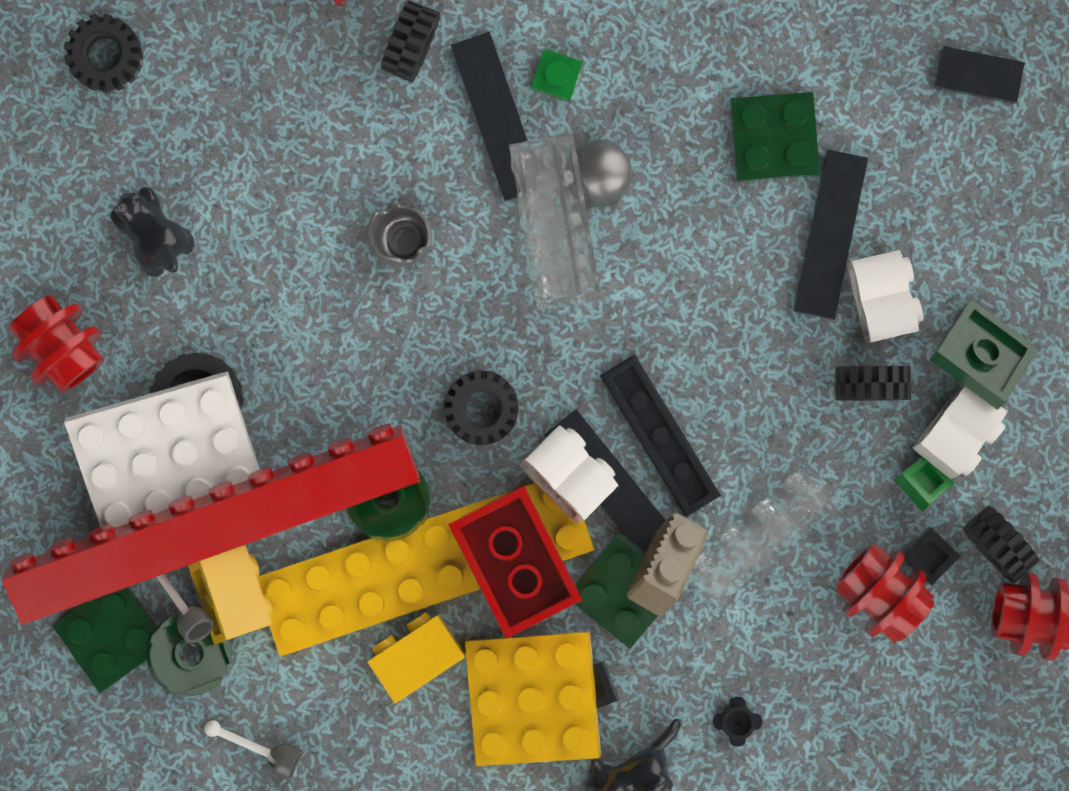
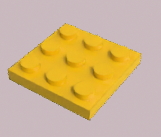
(533, 698)

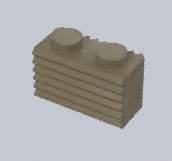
(667, 564)

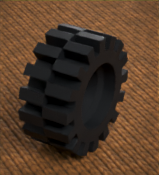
(410, 41)
(81, 42)
(481, 382)
(872, 383)
(1001, 544)

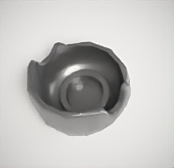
(603, 172)
(411, 244)

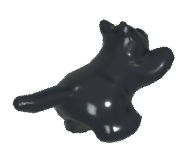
(154, 237)
(641, 772)

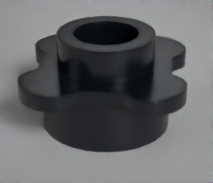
(749, 721)

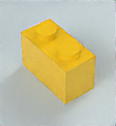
(231, 594)
(415, 657)

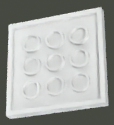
(161, 448)

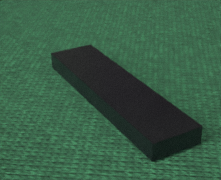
(491, 105)
(830, 234)
(660, 435)
(627, 503)

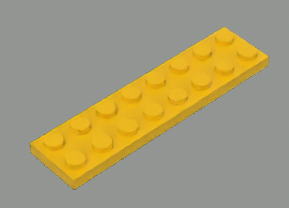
(389, 578)

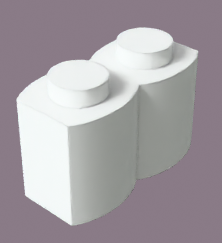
(884, 296)
(960, 432)
(569, 473)

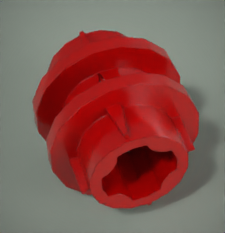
(56, 343)
(882, 591)
(1032, 616)

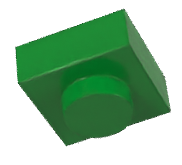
(556, 75)
(923, 483)

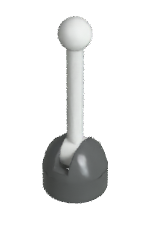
(192, 621)
(281, 758)

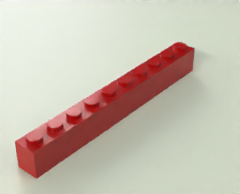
(210, 524)

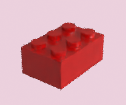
(515, 561)

